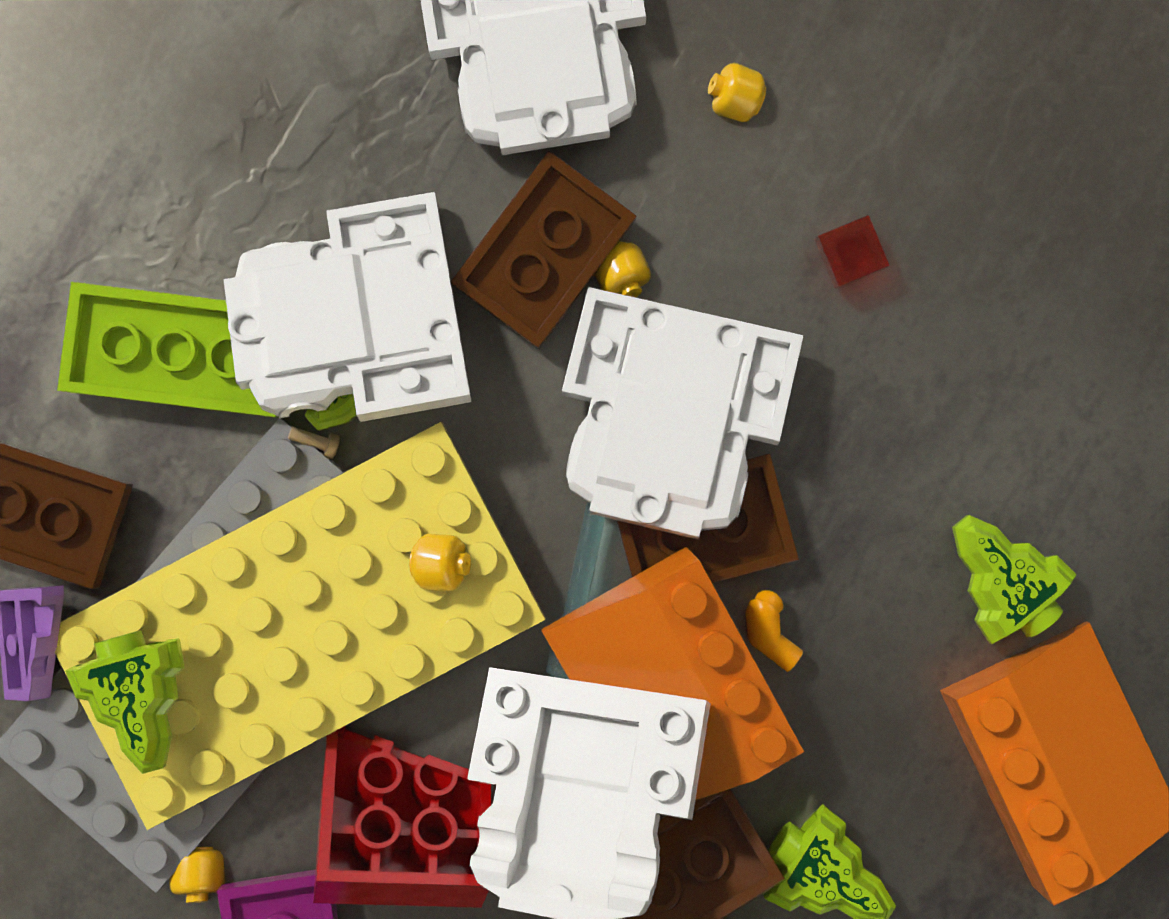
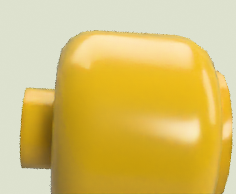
(737, 92)
(624, 270)
(439, 562)
(198, 875)

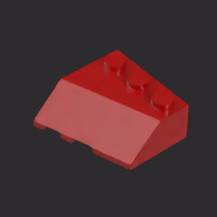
(396, 827)

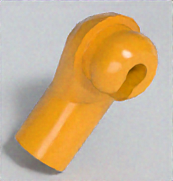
(765, 630)

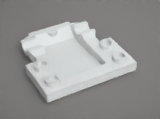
(537, 67)
(351, 315)
(672, 410)
(580, 791)

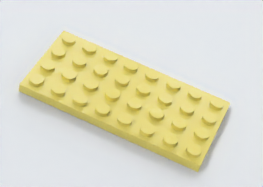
(309, 619)

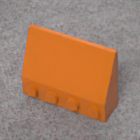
(676, 638)
(1062, 762)

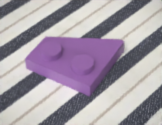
(29, 640)

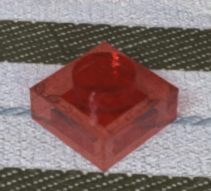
(851, 252)

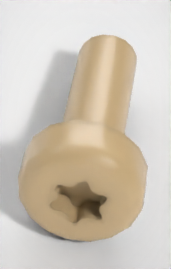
(328, 445)

